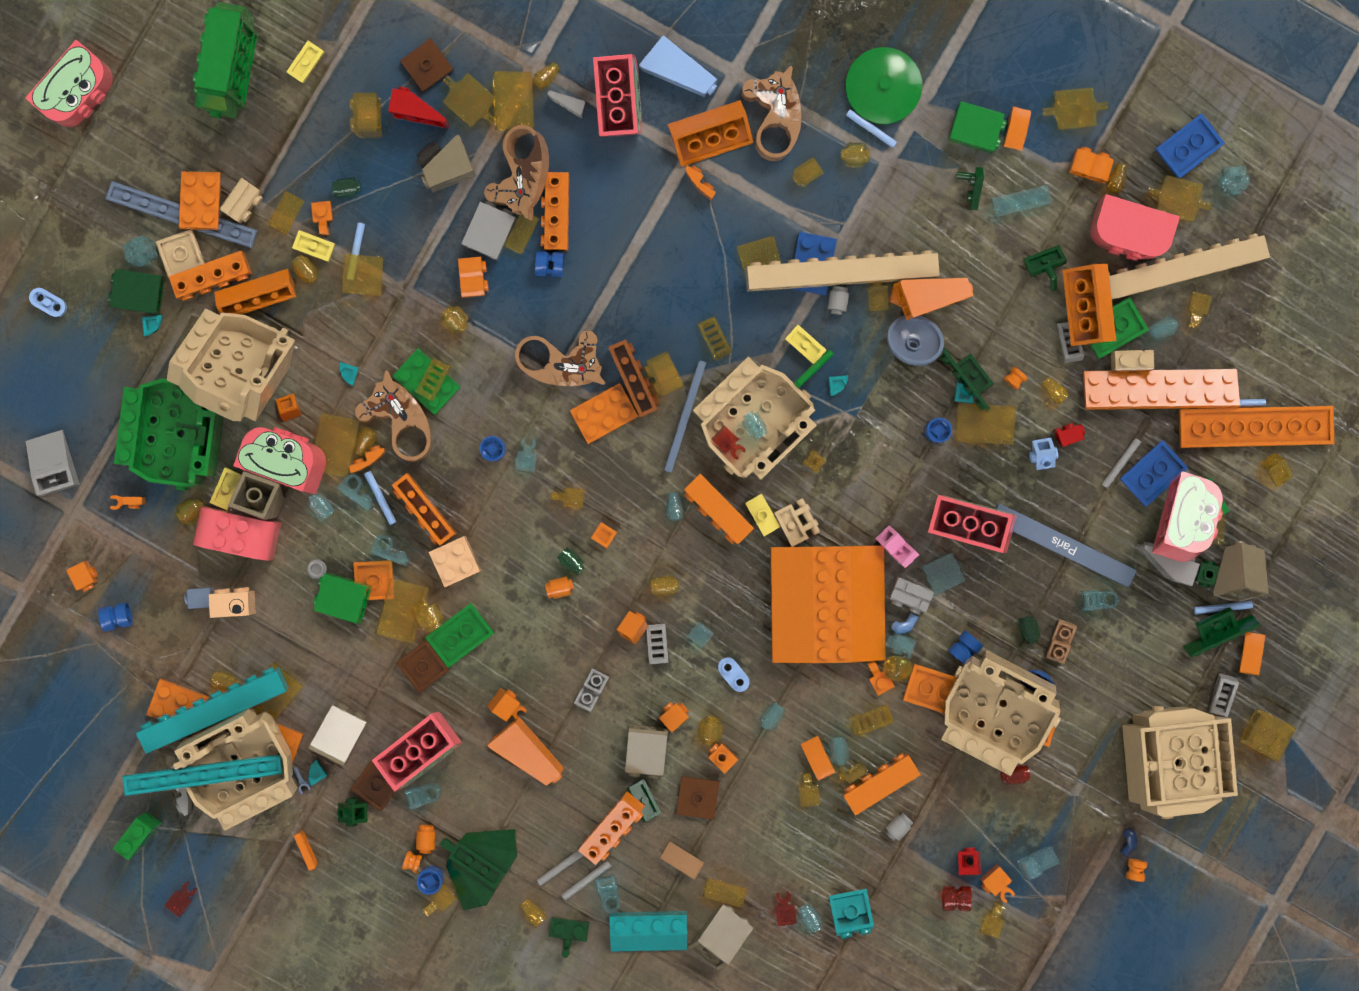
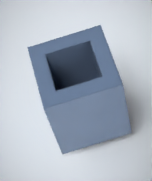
(198, 597)

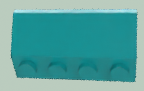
(648, 931)

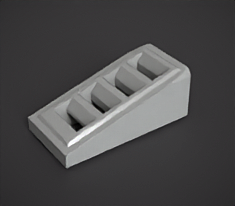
(570, 103)
(1073, 357)
(657, 660)
(1222, 678)

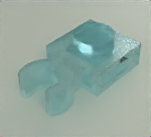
(526, 459)

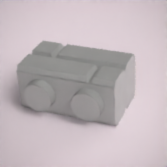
(910, 594)

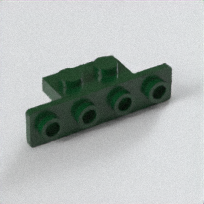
(972, 375)
(1218, 630)

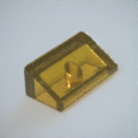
(286, 212)

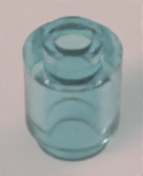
(1163, 328)
(754, 425)
(320, 506)
(772, 716)
(839, 750)
(810, 918)

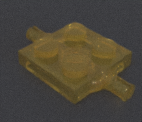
(469, 100)
(1075, 108)
(1179, 198)

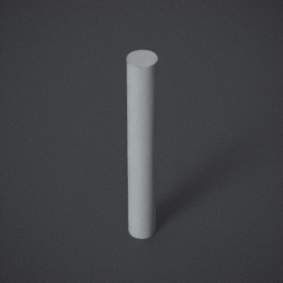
(1120, 464)
(558, 868)
(586, 880)

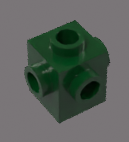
(1201, 576)
(352, 812)

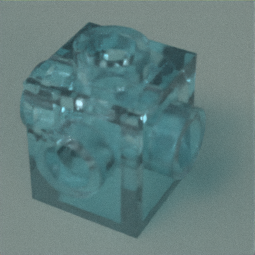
(1234, 180)
(140, 251)

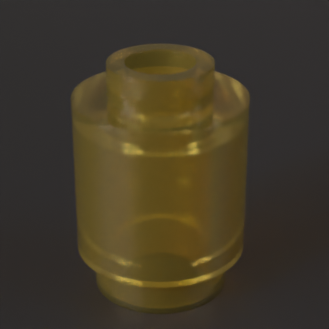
(304, 269)
(664, 585)
(222, 679)

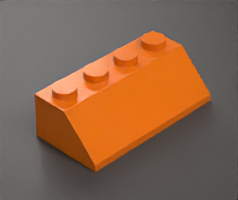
(711, 133)
(1089, 304)

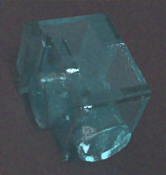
(900, 644)

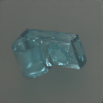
(363, 500)
(398, 557)
(1037, 862)

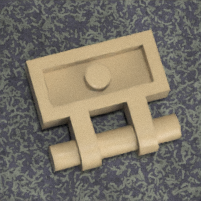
(791, 524)

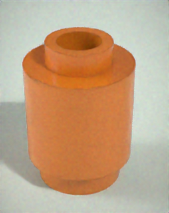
(559, 587)
(425, 838)

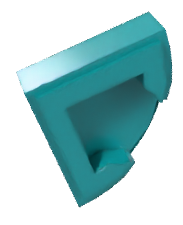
(151, 324)
(348, 373)
(837, 384)
(961, 395)
(316, 772)

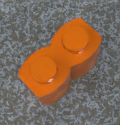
(1091, 165)
(472, 277)

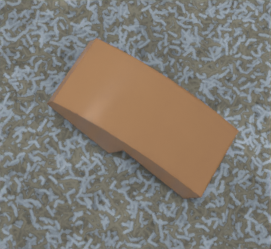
(1061, 641)
(682, 860)

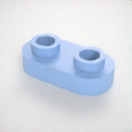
(48, 303)
(734, 674)

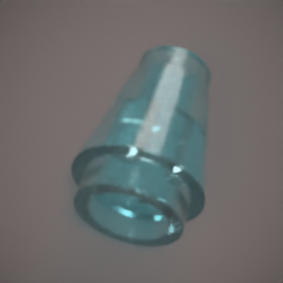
(674, 507)

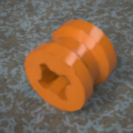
(1015, 378)
(412, 862)

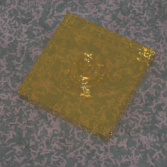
(759, 251)
(362, 274)

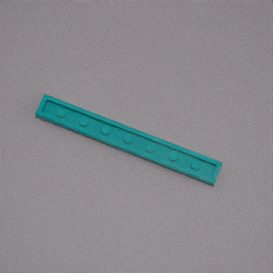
(202, 774)

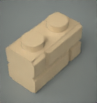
(241, 201)
(1132, 360)

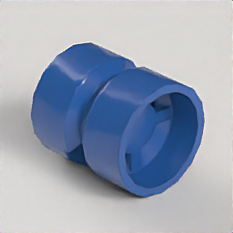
(542, 264)
(938, 430)
(493, 448)
(113, 617)
(965, 647)
(430, 879)

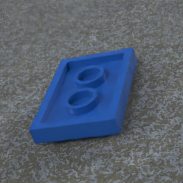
(1189, 146)
(814, 246)
(1153, 473)

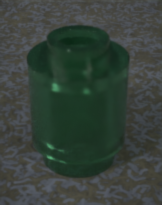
(346, 187)
(571, 561)
(1029, 629)

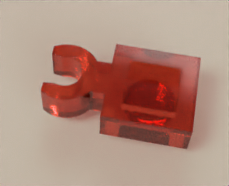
(726, 441)
(179, 900)
(785, 912)

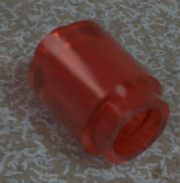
(1019, 776)

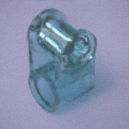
(1096, 600)
(419, 795)
(608, 891)

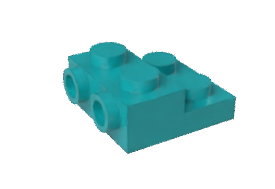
(851, 913)

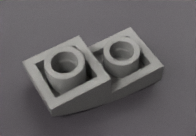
(591, 690)
(184, 802)

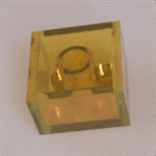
(366, 115)
(664, 374)
(1267, 734)

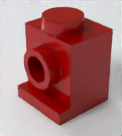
(1069, 434)
(964, 867)

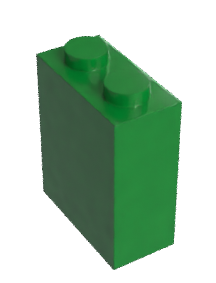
(977, 127)
(342, 597)
(137, 835)

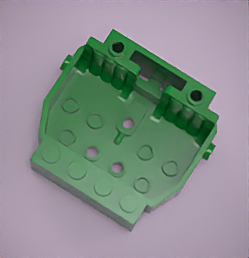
(225, 60)
(170, 457)

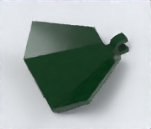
(480, 864)

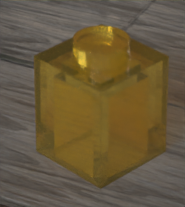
(807, 172)

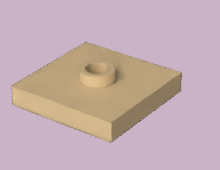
(180, 252)

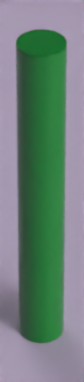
(814, 368)

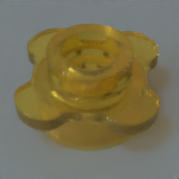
(819, 461)

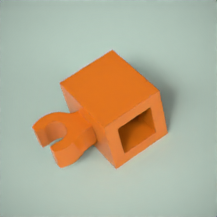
(505, 704)
(996, 881)

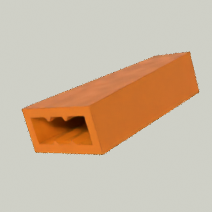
(927, 295)
(527, 752)

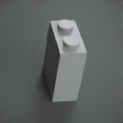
(489, 230)

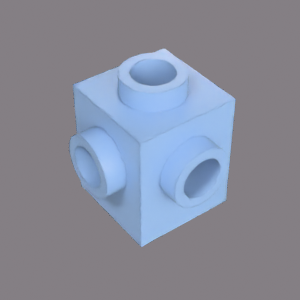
(1043, 454)

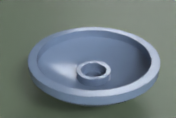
(920, 334)

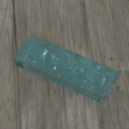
(1021, 201)

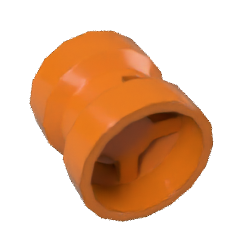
(1136, 870)

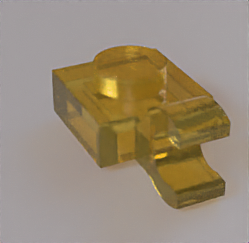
(1199, 305)
(572, 497)
(809, 793)
(441, 899)
(992, 923)

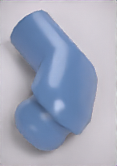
(905, 627)

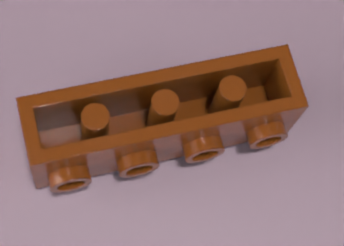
(630, 372)

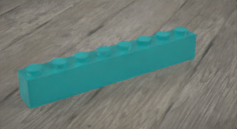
(212, 710)

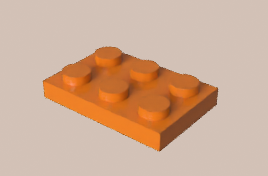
(200, 200)
(604, 413)

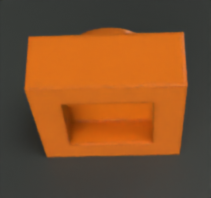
(604, 535)

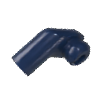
(1131, 839)

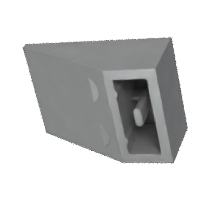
(51, 463)
(1171, 569)

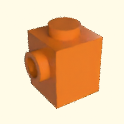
(83, 576)
(632, 627)
(674, 715)
(722, 757)

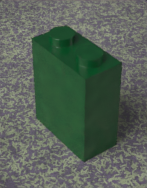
(136, 291)

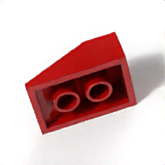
(410, 107)

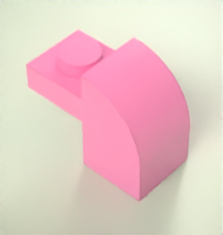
(897, 547)

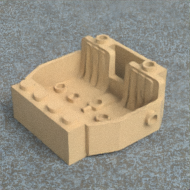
(242, 348)
(776, 401)
(1023, 720)
(1179, 733)
(255, 738)

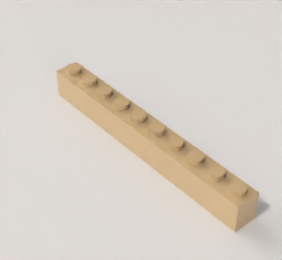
(1188, 267)
(841, 272)

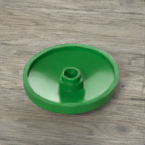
(883, 85)

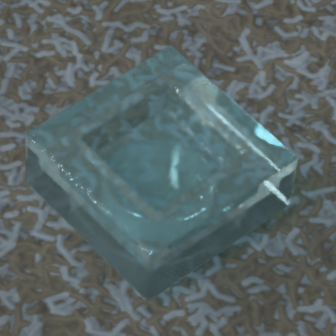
(700, 634)

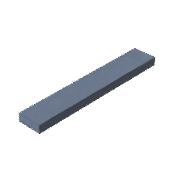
(685, 416)

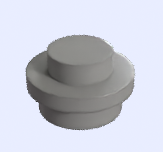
(316, 568)

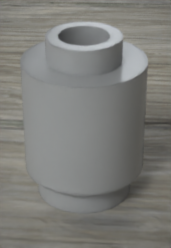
(838, 300)
(899, 827)

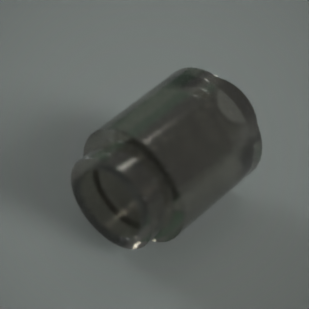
(427, 154)

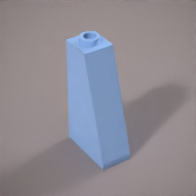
(678, 68)

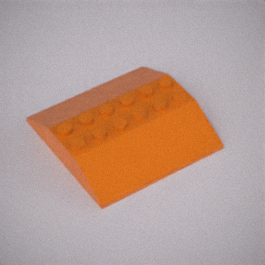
(827, 604)

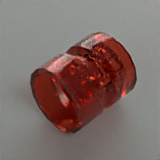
(957, 898)

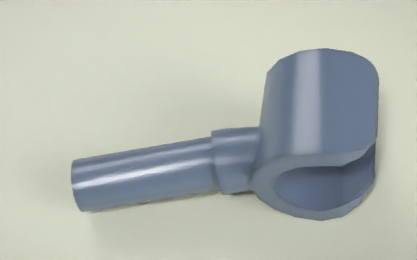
(301, 781)

